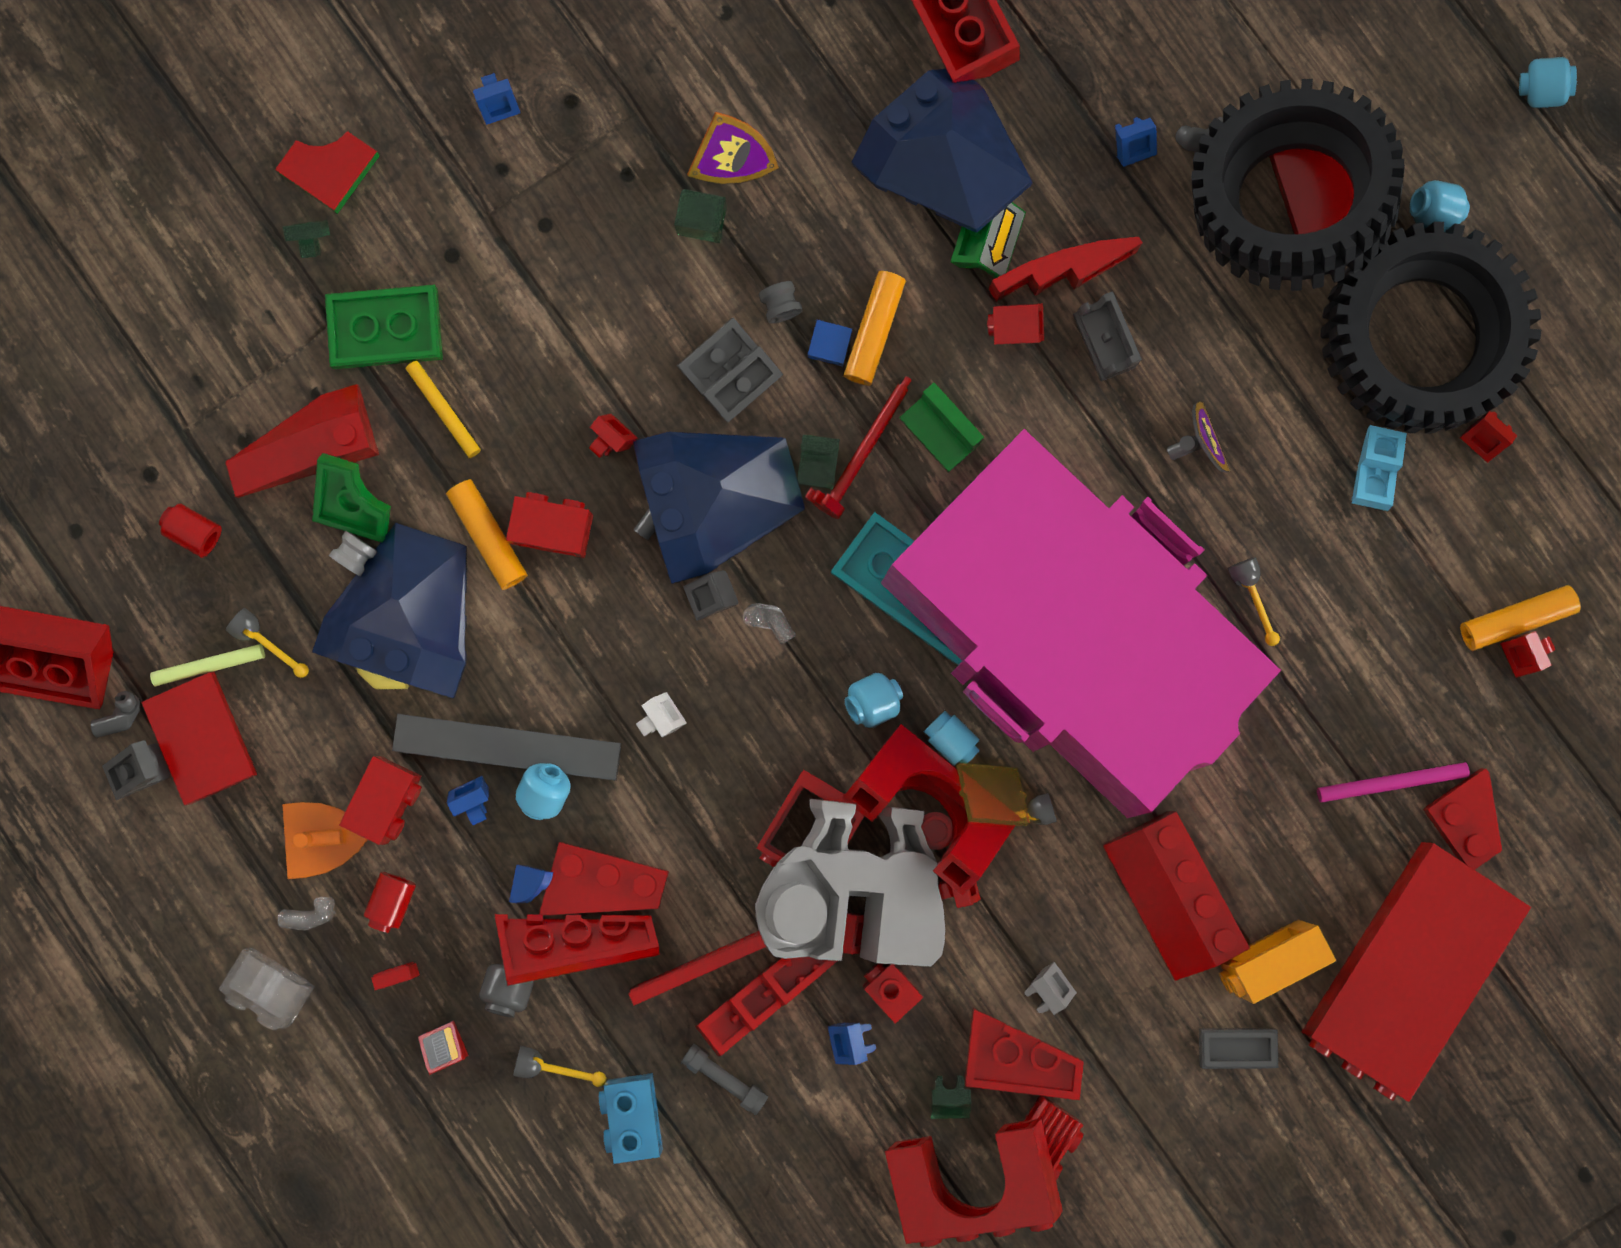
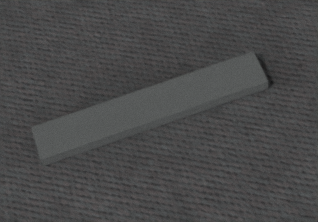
(505, 746)

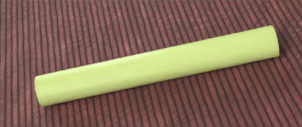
(207, 665)

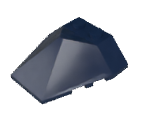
(944, 151)
(715, 495)
(404, 613)

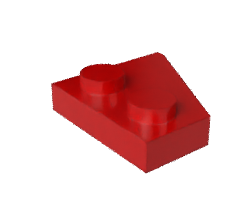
(1468, 819)

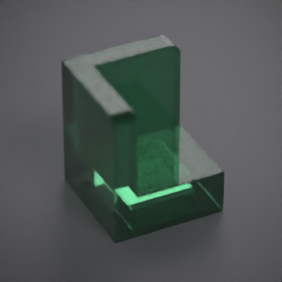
(700, 216)
(818, 461)

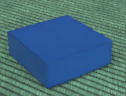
(830, 343)

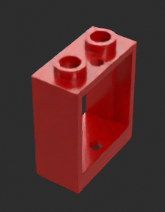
(772, 854)

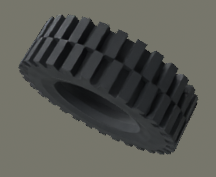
(1298, 121)
(1485, 287)

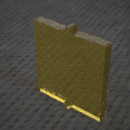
(993, 794)

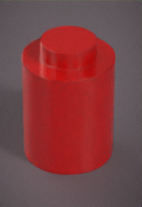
(190, 529)
(389, 902)

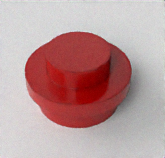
(937, 830)

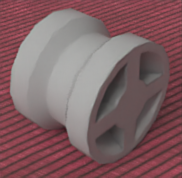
(353, 553)

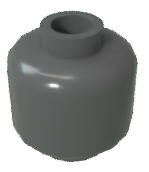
(501, 998)

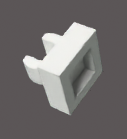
(661, 716)

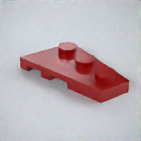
(600, 883)
(1017, 1062)

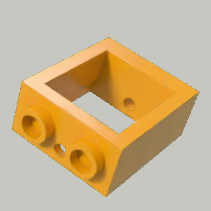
(1277, 961)

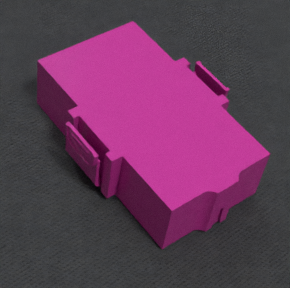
(1082, 626)

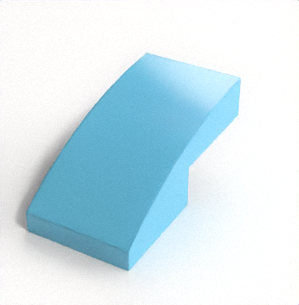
(1378, 468)

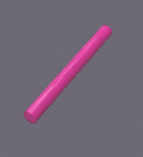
(1393, 782)

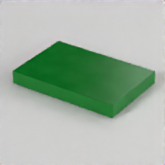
(383, 326)

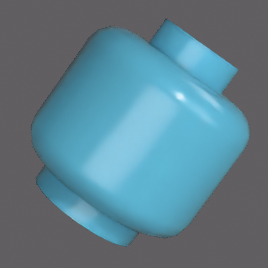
(1548, 82)
(1439, 203)
(873, 700)
(542, 791)

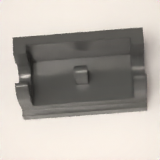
(1107, 337)

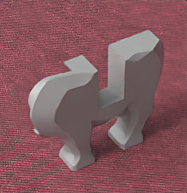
(808, 892)

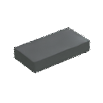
(1238, 1048)

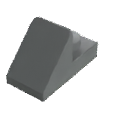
(136, 769)

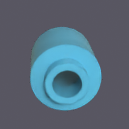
(952, 739)

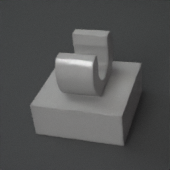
(1052, 988)

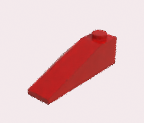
(328, 425)

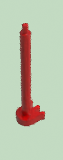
(830, 502)

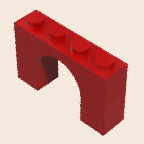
(911, 764)
(933, 1213)

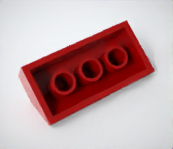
(969, 36)
(54, 657)
(1176, 896)

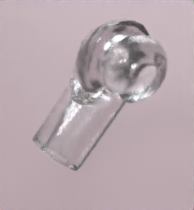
(769, 617)
(307, 920)

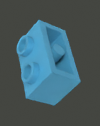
(631, 1118)

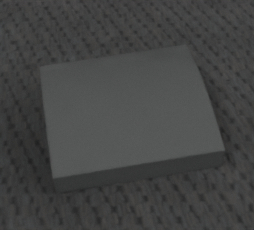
(729, 370)

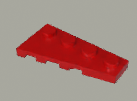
(556, 947)

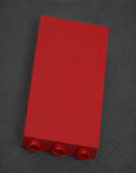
(1415, 971)

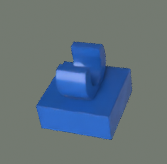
(496, 99)
(1136, 141)
(470, 798)
(849, 1044)

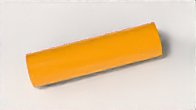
(874, 328)
(486, 534)
(1520, 617)

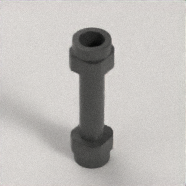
(751, 1097)

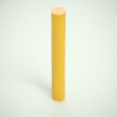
(443, 409)

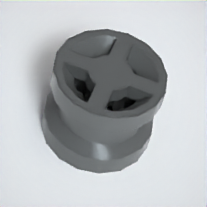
(780, 302)

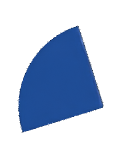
(529, 883)

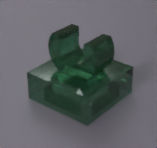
(308, 236)
(950, 1102)

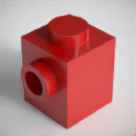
(1017, 323)
(891, 990)

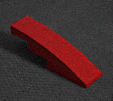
(1075, 263)
(759, 1000)

